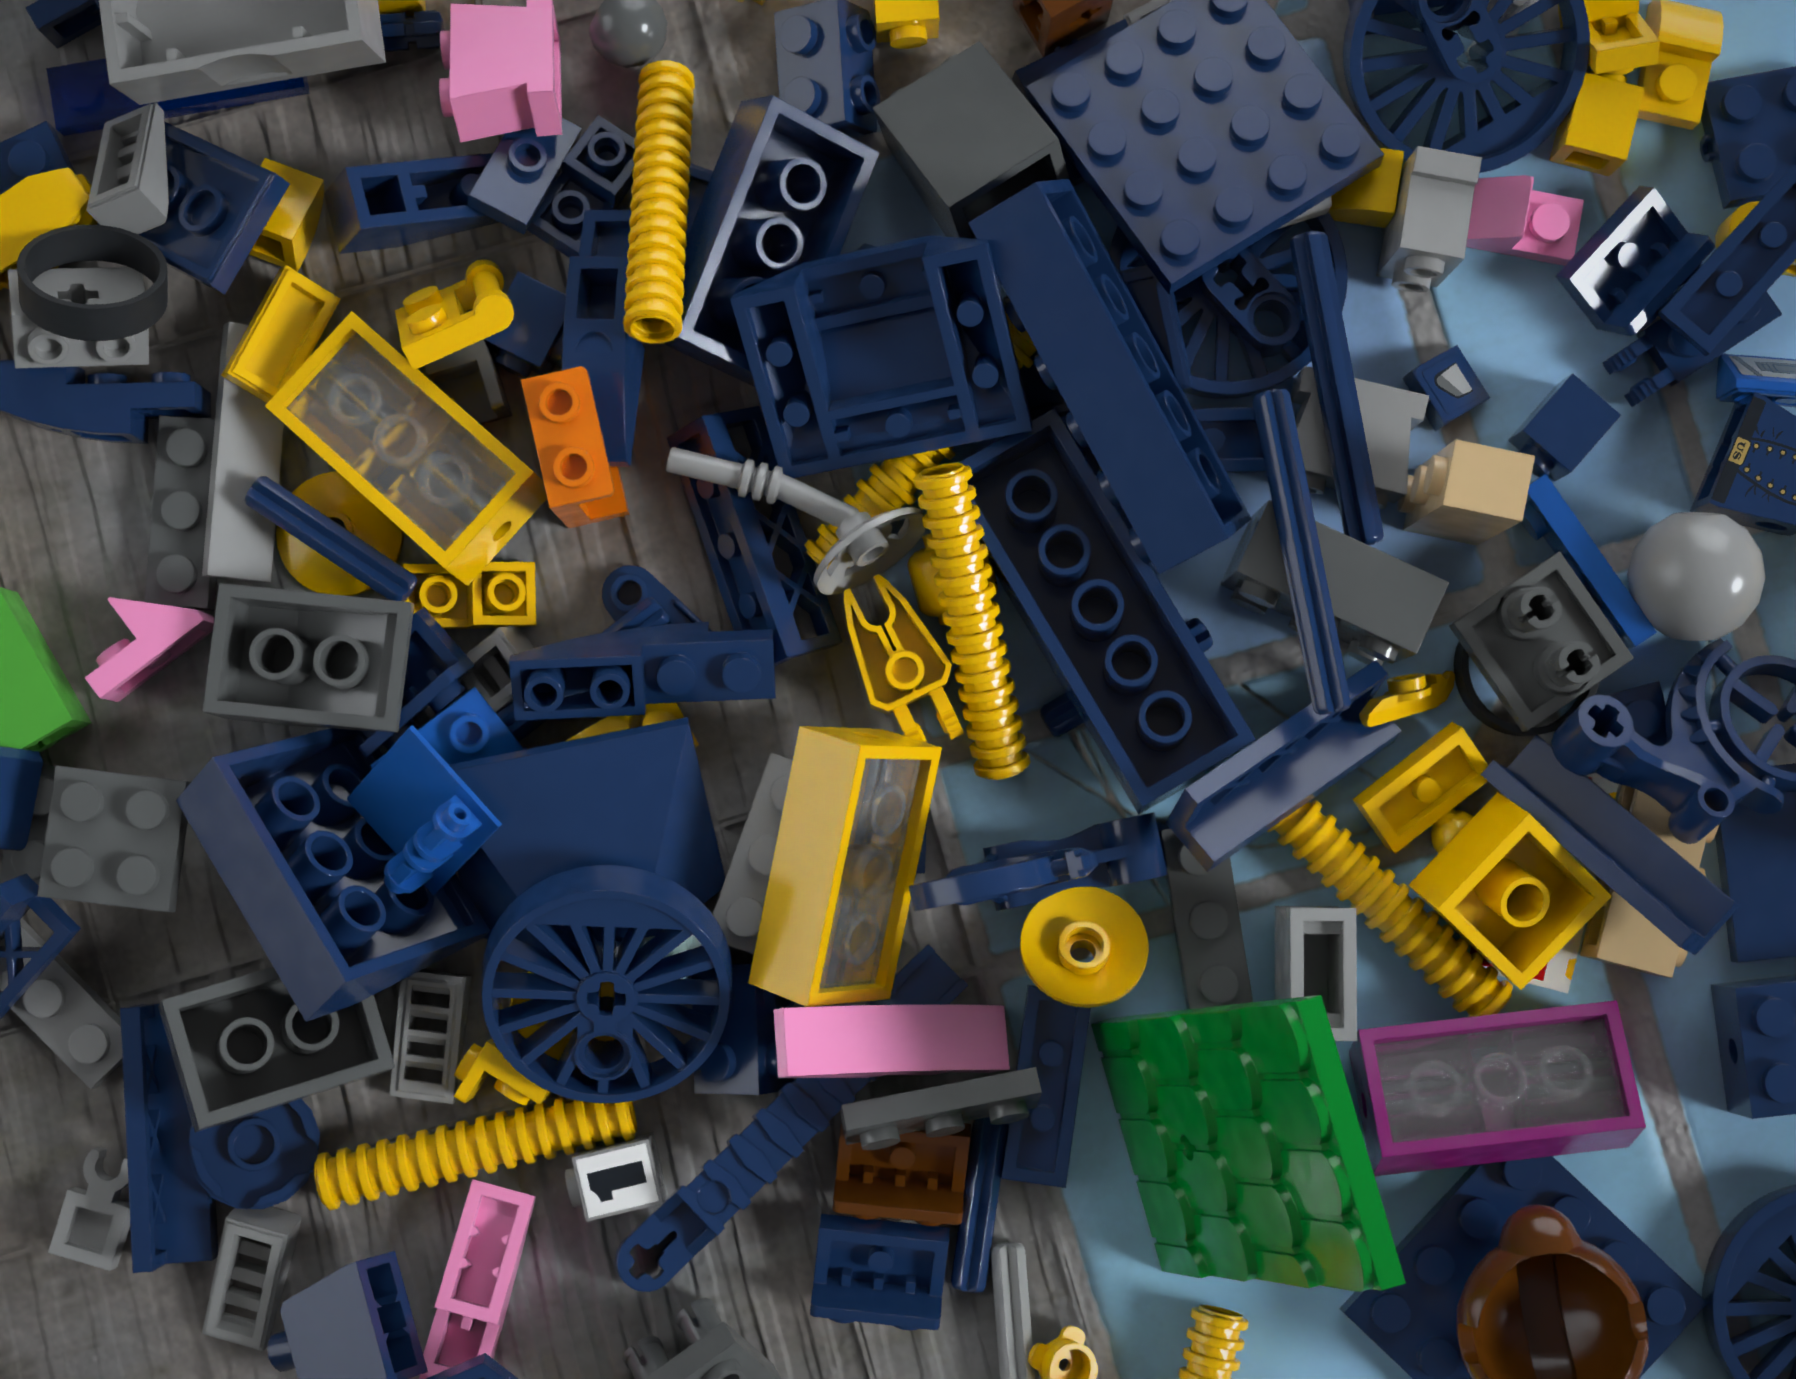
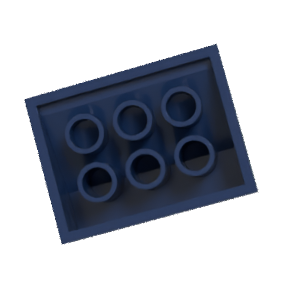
(315, 874)

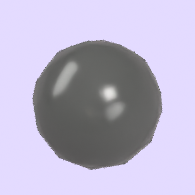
(629, 31)

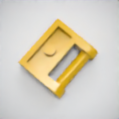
(436, 321)

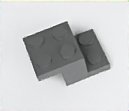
(104, 839)

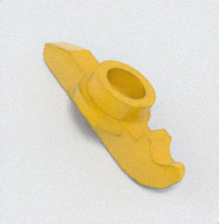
(1408, 696)

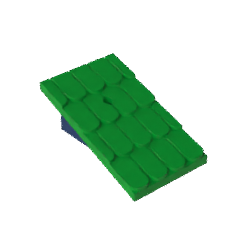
(1248, 1145)

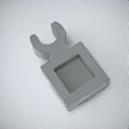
(94, 1220)

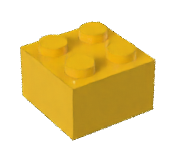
(1510, 890)

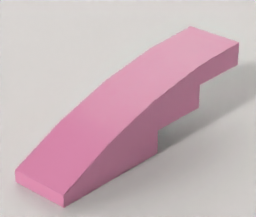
(889, 1040)
(478, 1276)

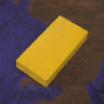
(280, 334)

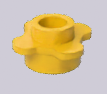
(1070, 1346)

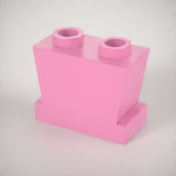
(502, 69)

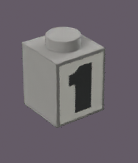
(617, 1178)

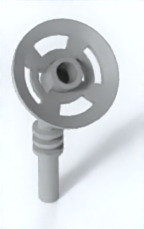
(863, 541)

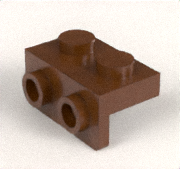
(906, 1181)

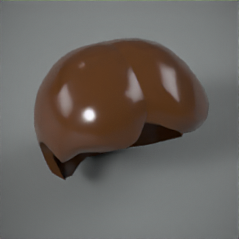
(1550, 1307)

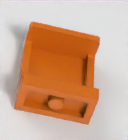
(572, 449)

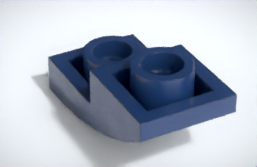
(592, 178)

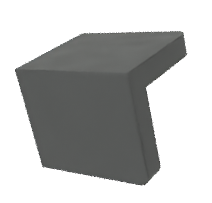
(472, 382)

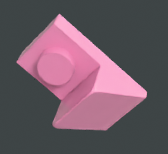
(1523, 222)
(160, 636)

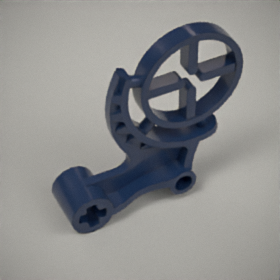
(1704, 761)
(1035, 869)

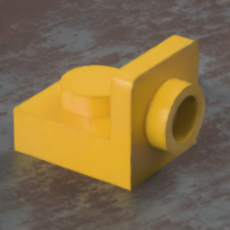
(480, 1062)

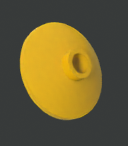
(338, 501)
(1091, 921)

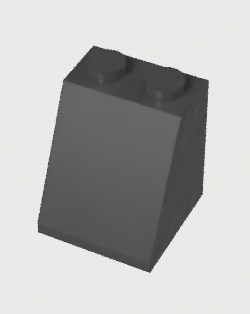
(968, 139)

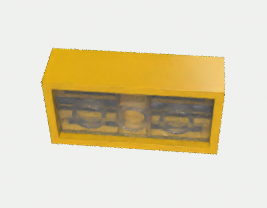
(409, 448)
(844, 865)

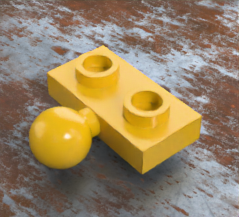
(1425, 791)

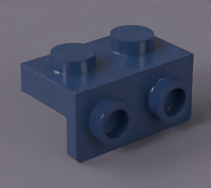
(828, 63)
(1633, 264)
(430, 679)
(746, 1052)
(879, 1272)

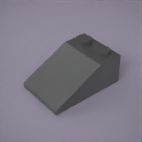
(308, 659)

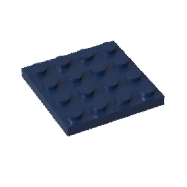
(1203, 131)
(1419, 1318)

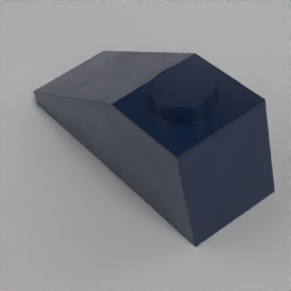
(404, 202)

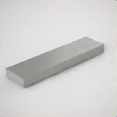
(244, 448)

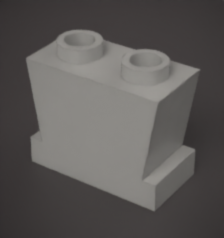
(1429, 219)
(1387, 422)
(1319, 958)

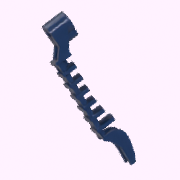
(766, 1144)

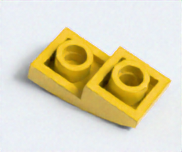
(496, 598)

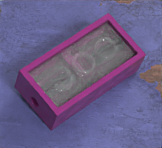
(1495, 1088)

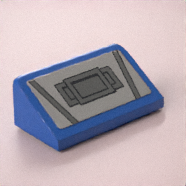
(1768, 376)

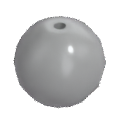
(1696, 575)

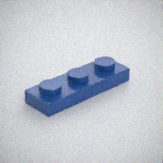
(1550, 517)

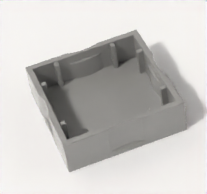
(219, 45)

